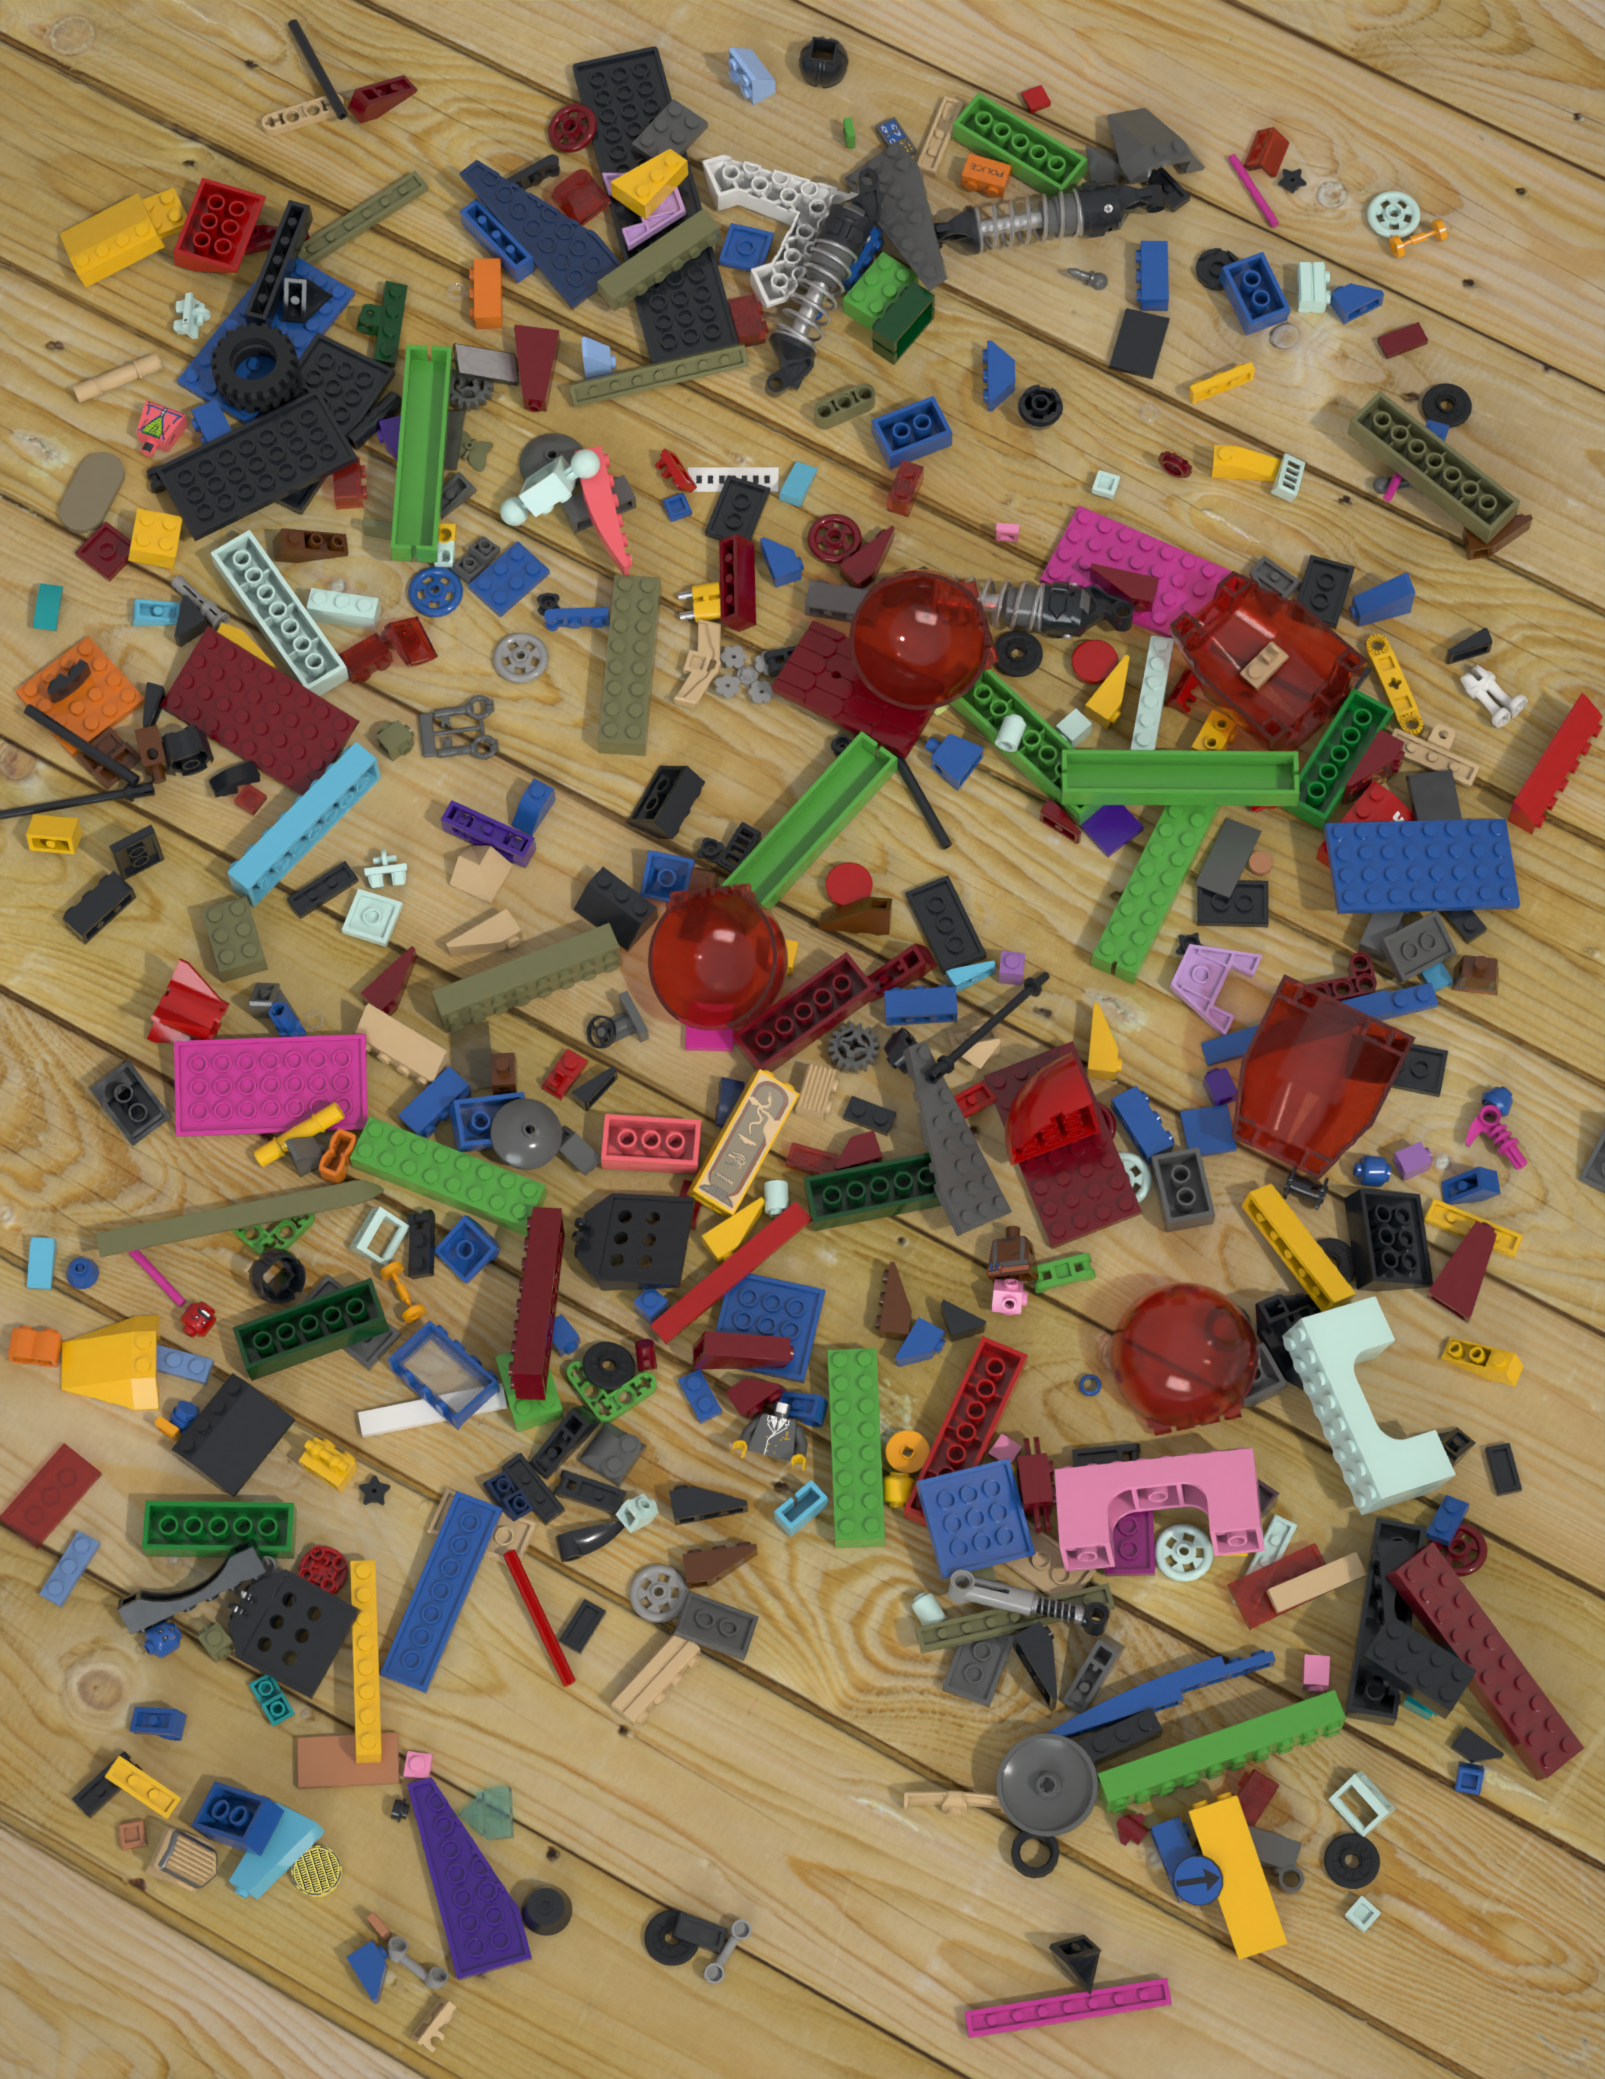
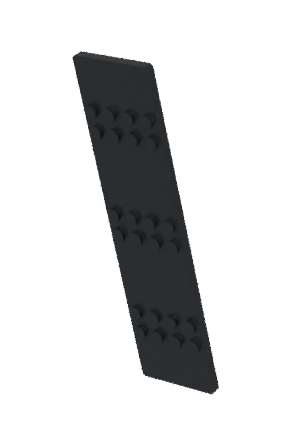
(690, 306)

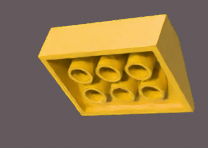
(111, 240)

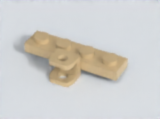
(1436, 754)

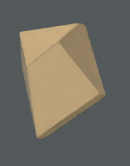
(481, 872)
(987, 1047)

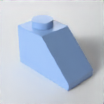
(596, 358)

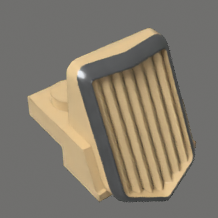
(183, 1860)

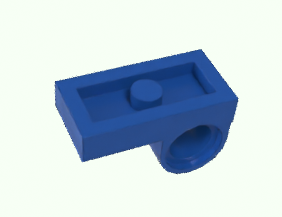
(807, 1408)
(159, 1721)

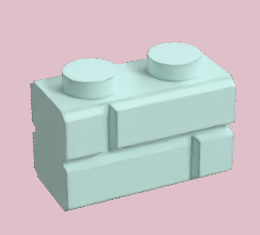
(1312, 287)

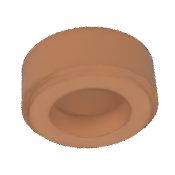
(1260, 863)

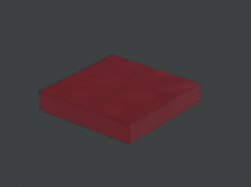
(105, 551)

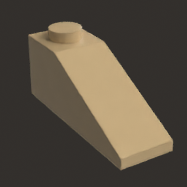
(489, 936)

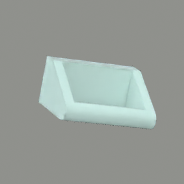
(368, 1230)
(1372, 1796)

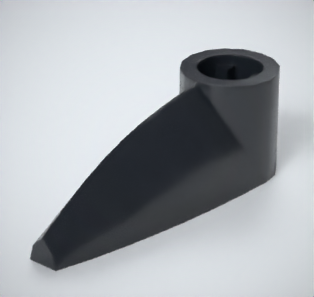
(583, 1541)

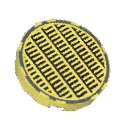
(317, 1871)

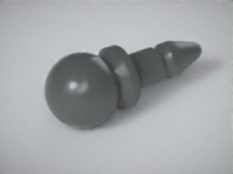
(1096, 280)

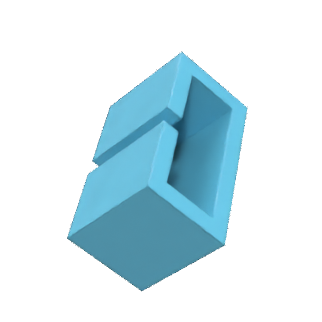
(809, 1502)

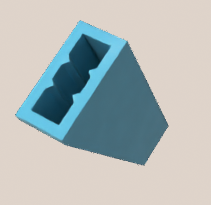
(287, 1844)

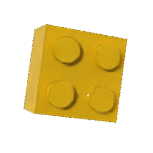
(155, 538)

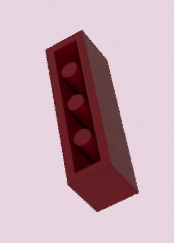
(737, 582)

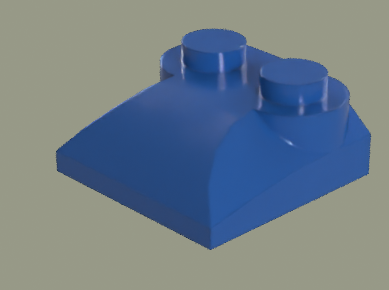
(665, 874)
(468, 1248)

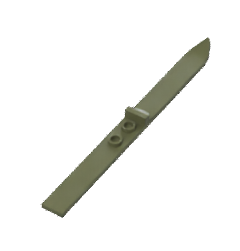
(236, 1217)

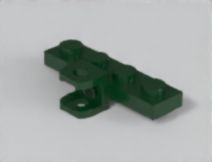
(385, 322)

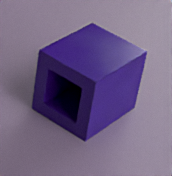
(1219, 1087)

